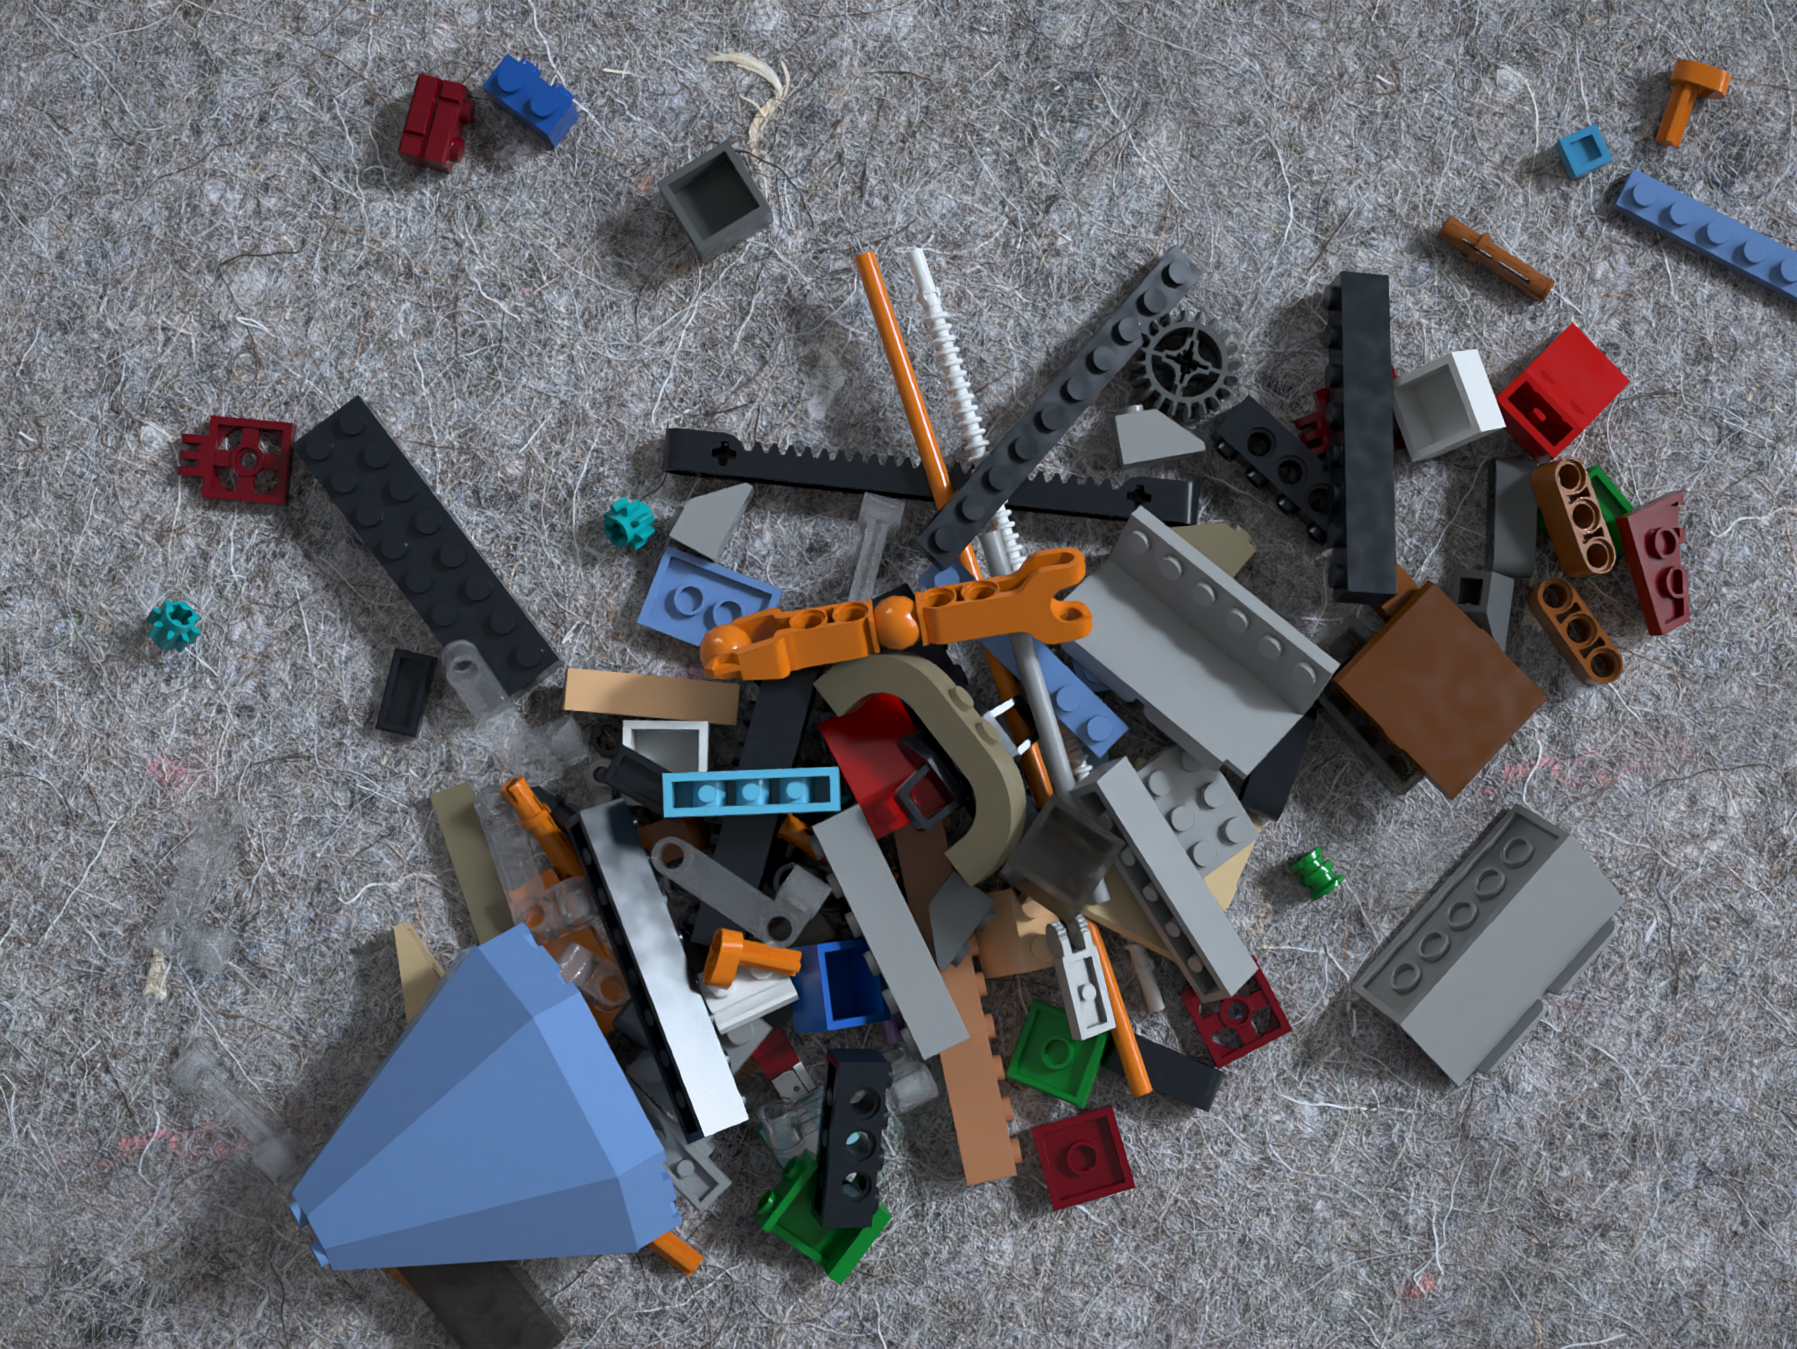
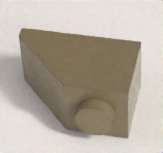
(1220, 543)

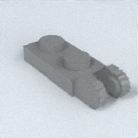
(1080, 979)

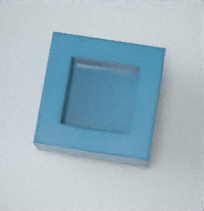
(1583, 152)

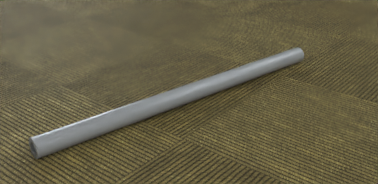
(1038, 696)

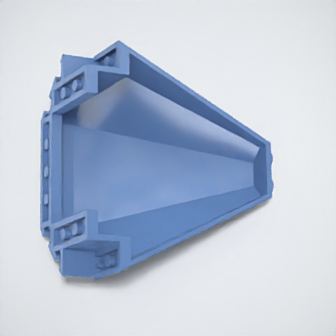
(490, 1132)

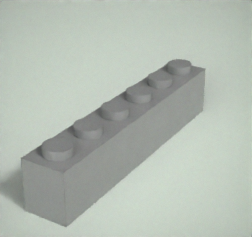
(1166, 881)
(889, 931)

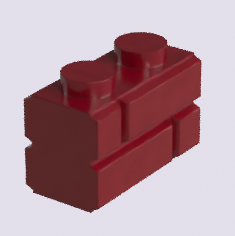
(436, 124)

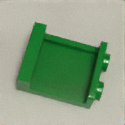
(789, 1216)

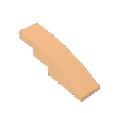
(650, 696)

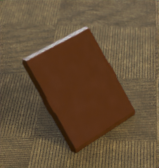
(1439, 689)

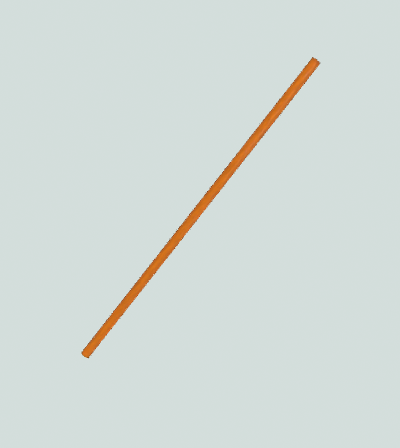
(1003, 677)

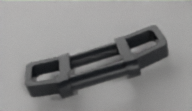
(929, 763)

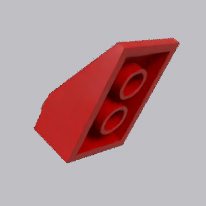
(874, 765)

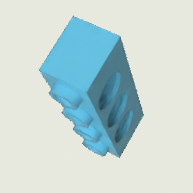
(751, 792)

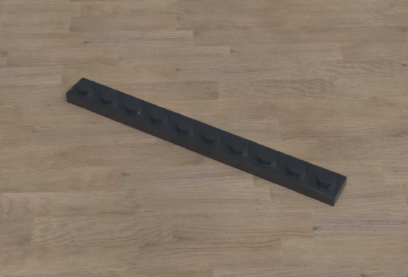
(1056, 409)

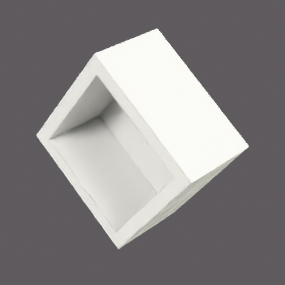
(1445, 405)
(671, 744)

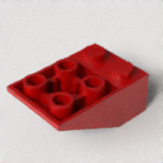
(1559, 394)

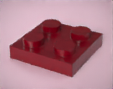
(1082, 1157)

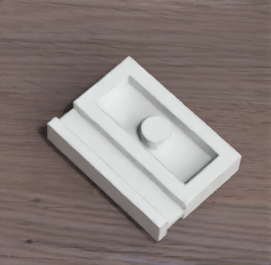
(748, 998)

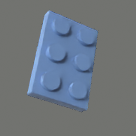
(699, 595)

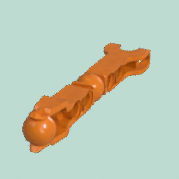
(779, 642)

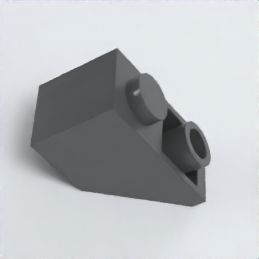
(1485, 600)
(954, 916)

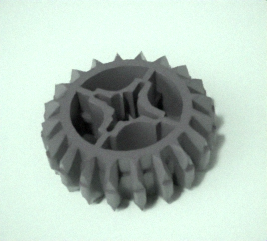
(1194, 333)

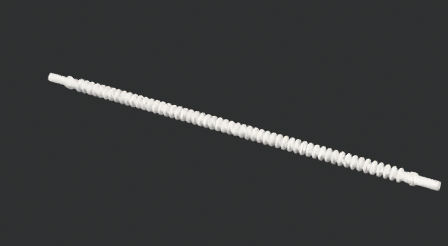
(929, 298)

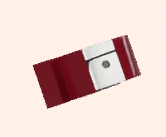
(783, 1065)

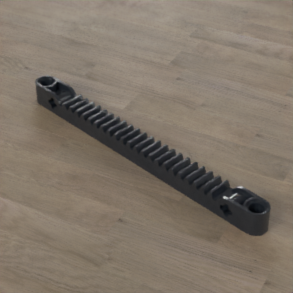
(694, 451)

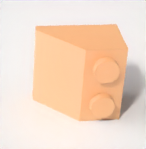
(1015, 937)

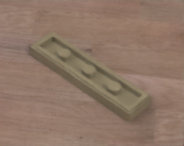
(472, 861)

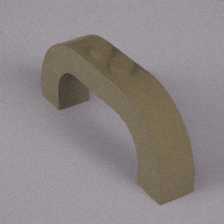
(961, 732)

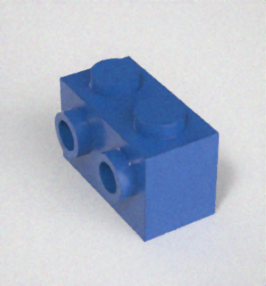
(531, 100)

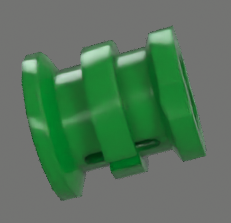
(1316, 873)

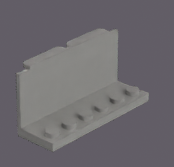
(1195, 648)
(1493, 945)

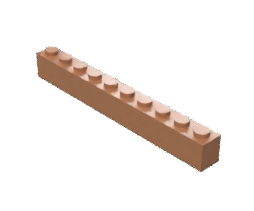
(969, 1066)

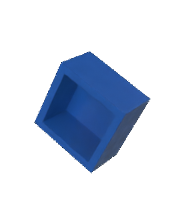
(836, 988)

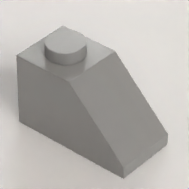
(1151, 439)
(710, 520)

